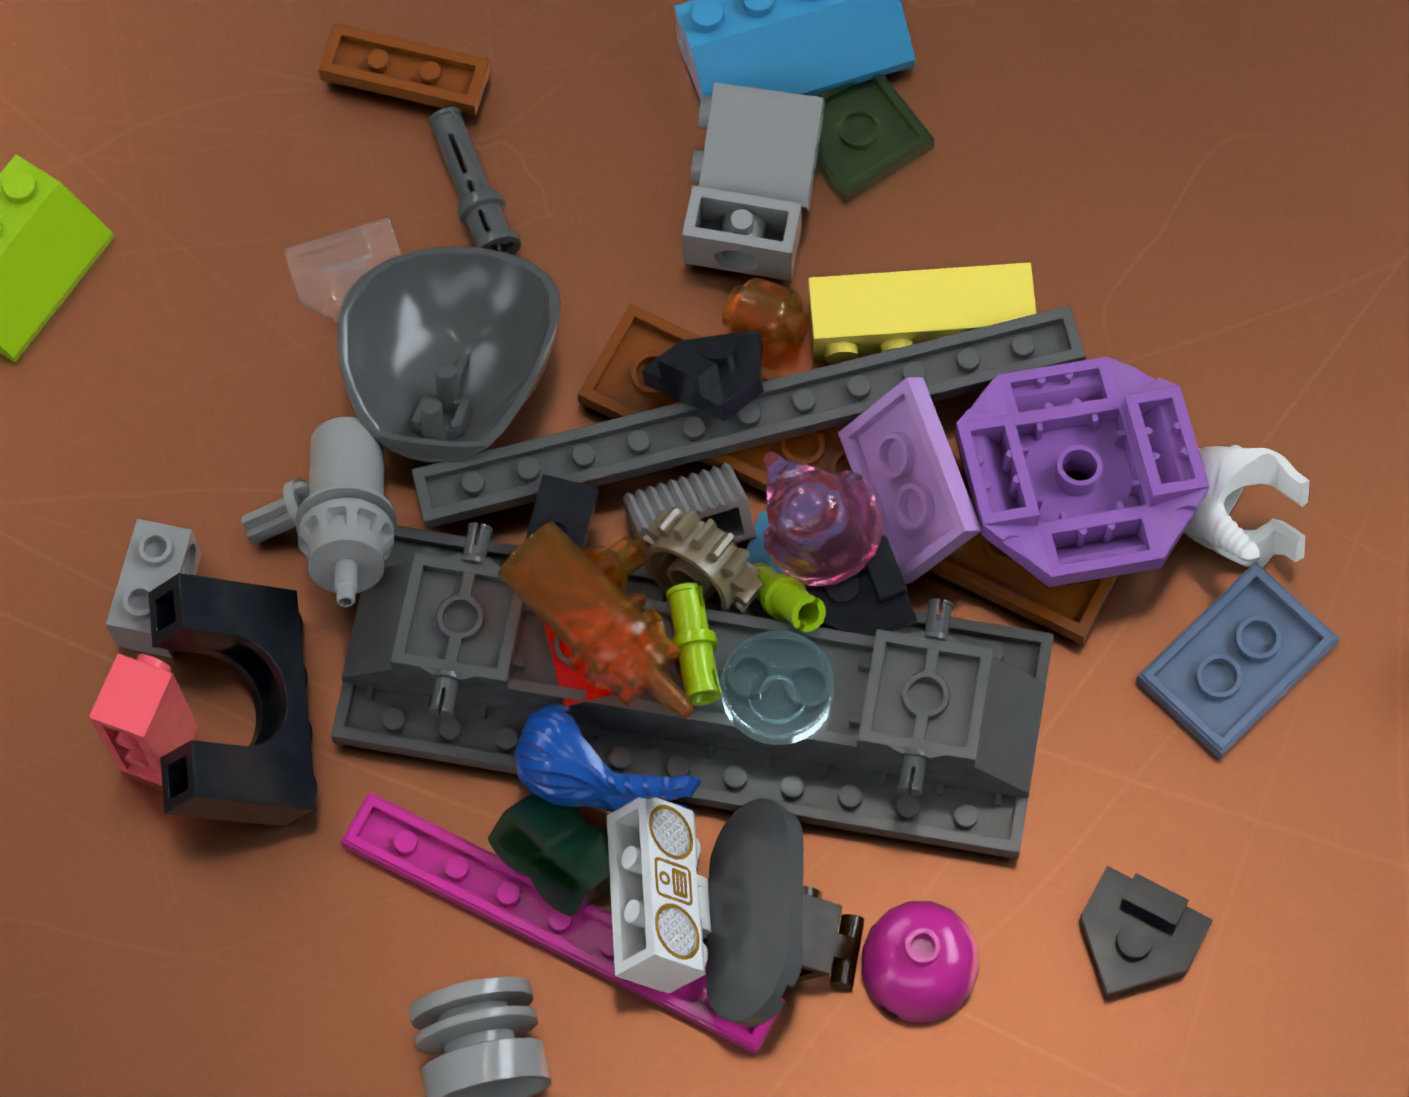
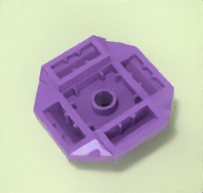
(1089, 419)

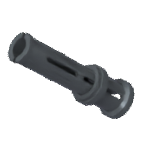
(479, 203)

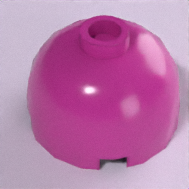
(920, 961)

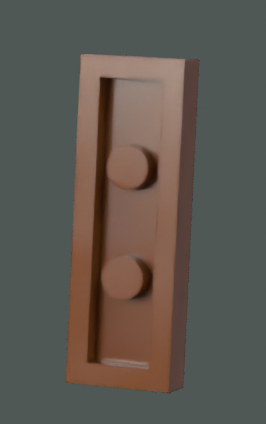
(404, 69)

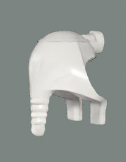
(1227, 474)

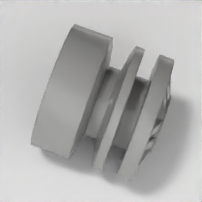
(477, 1034)

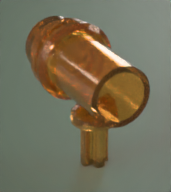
(587, 608)

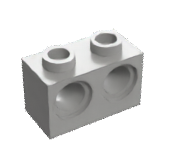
(151, 559)

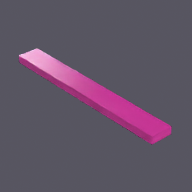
(505, 897)

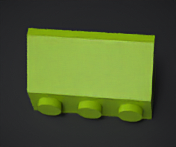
(44, 251)

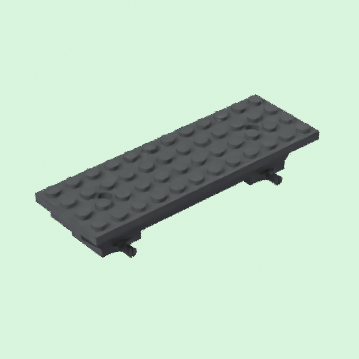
(919, 746)

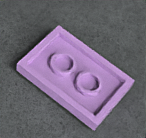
(913, 476)

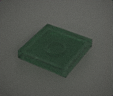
(867, 135)

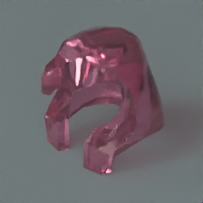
(819, 522)

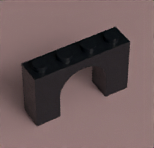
(260, 638)

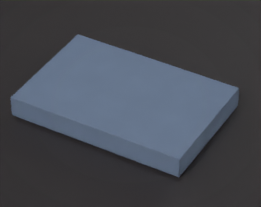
(1237, 660)

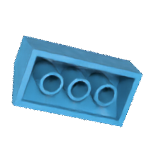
(791, 43)

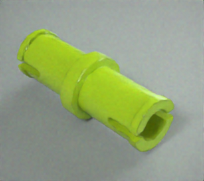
(787, 599)
(695, 642)

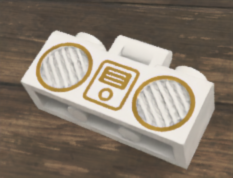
(657, 895)

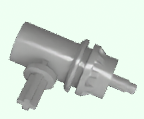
(339, 513)

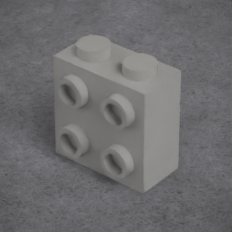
(759, 143)

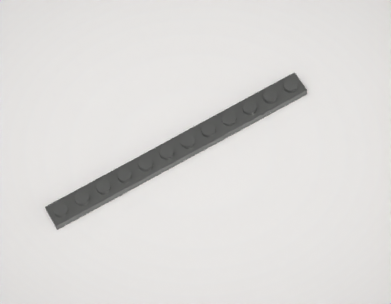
(783, 411)

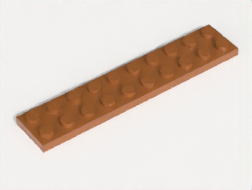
(619, 390)

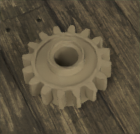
(700, 553)

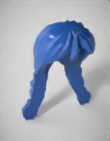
(568, 772)

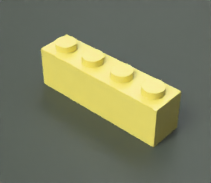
(902, 308)

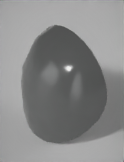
(445, 348)

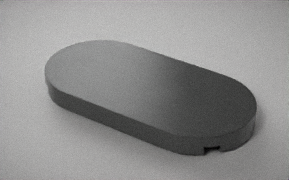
(755, 912)

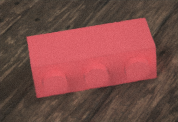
(142, 715)

